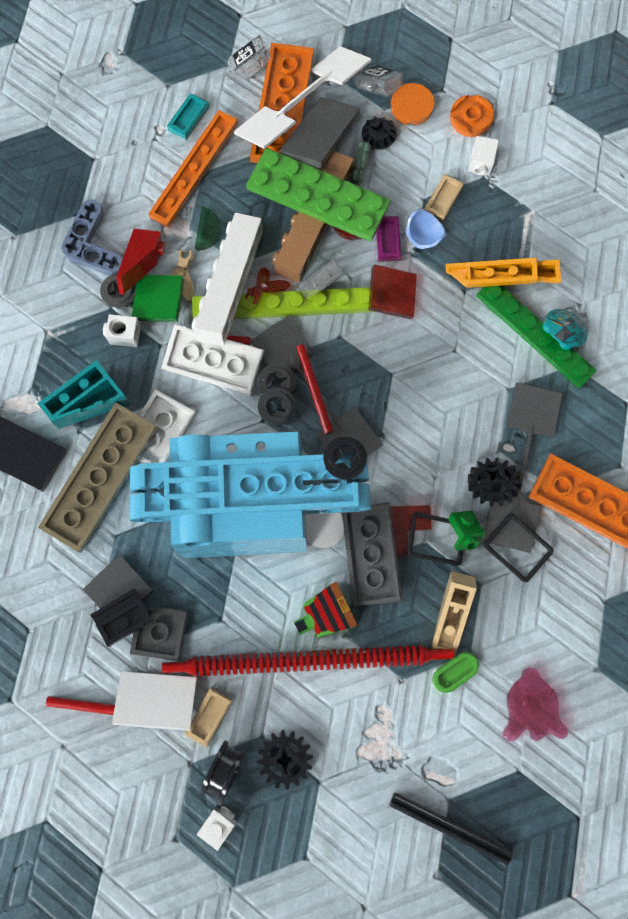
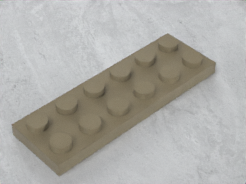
(97, 477)

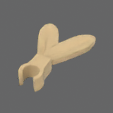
(182, 270)

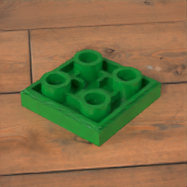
(158, 298)

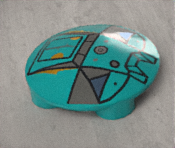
(565, 328)

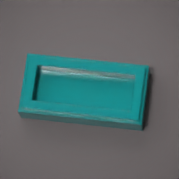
(188, 116)

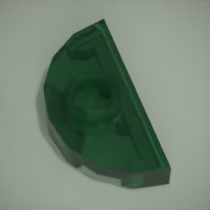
(208, 230)

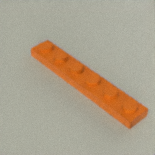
(193, 169)

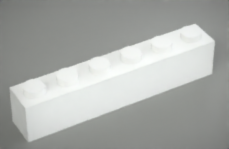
(228, 279)

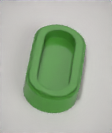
(455, 672)

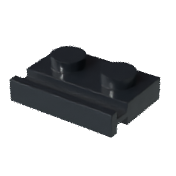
(121, 617)

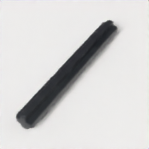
(451, 828)

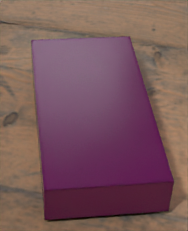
(388, 239)

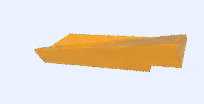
(505, 272)

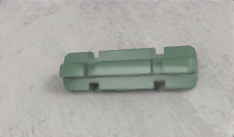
(360, 162)

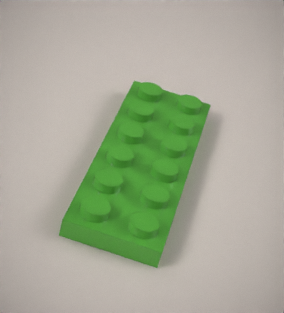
(318, 194)

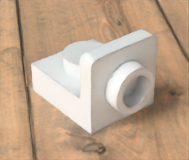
(217, 827)

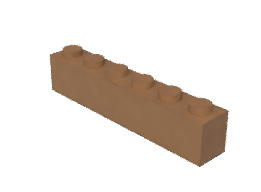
(307, 231)

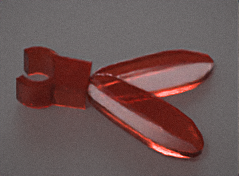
(263, 285)

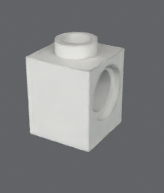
(483, 155)
(129, 337)

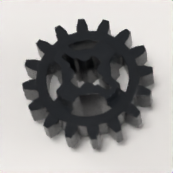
(496, 482)
(272, 760)

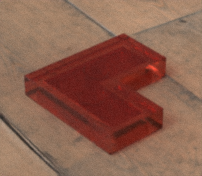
(402, 521)

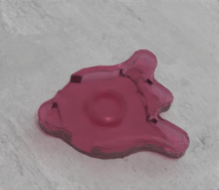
(533, 708)

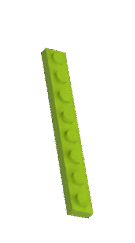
(294, 303)

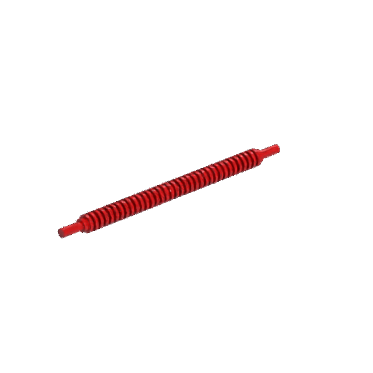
(421, 655)

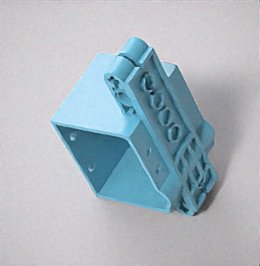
(242, 498)

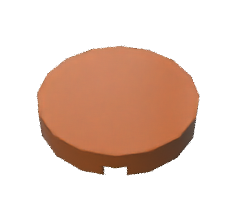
(412, 104)
(471, 115)

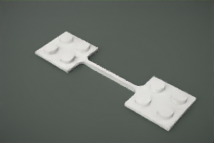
(270, 124)

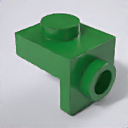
(467, 529)

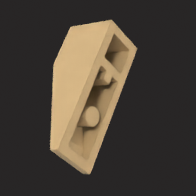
(454, 611)

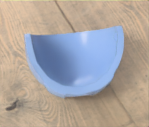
(424, 229)

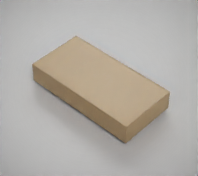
(444, 197)
(208, 717)

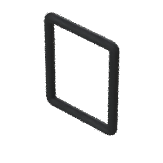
(424, 556)
(507, 564)

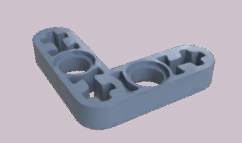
(83, 241)

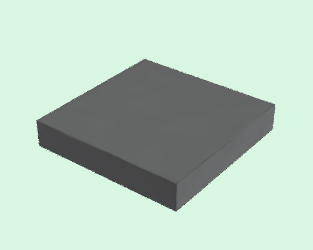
(116, 581)
(163, 636)

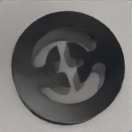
(222, 772)

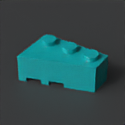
(82, 397)

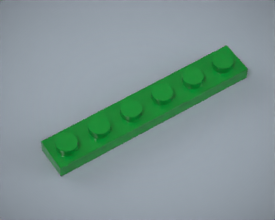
(530, 329)

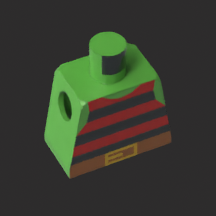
(326, 613)

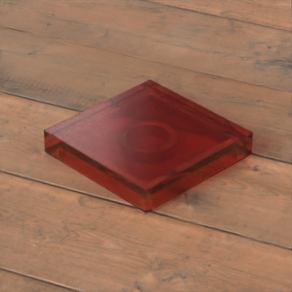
(392, 291)

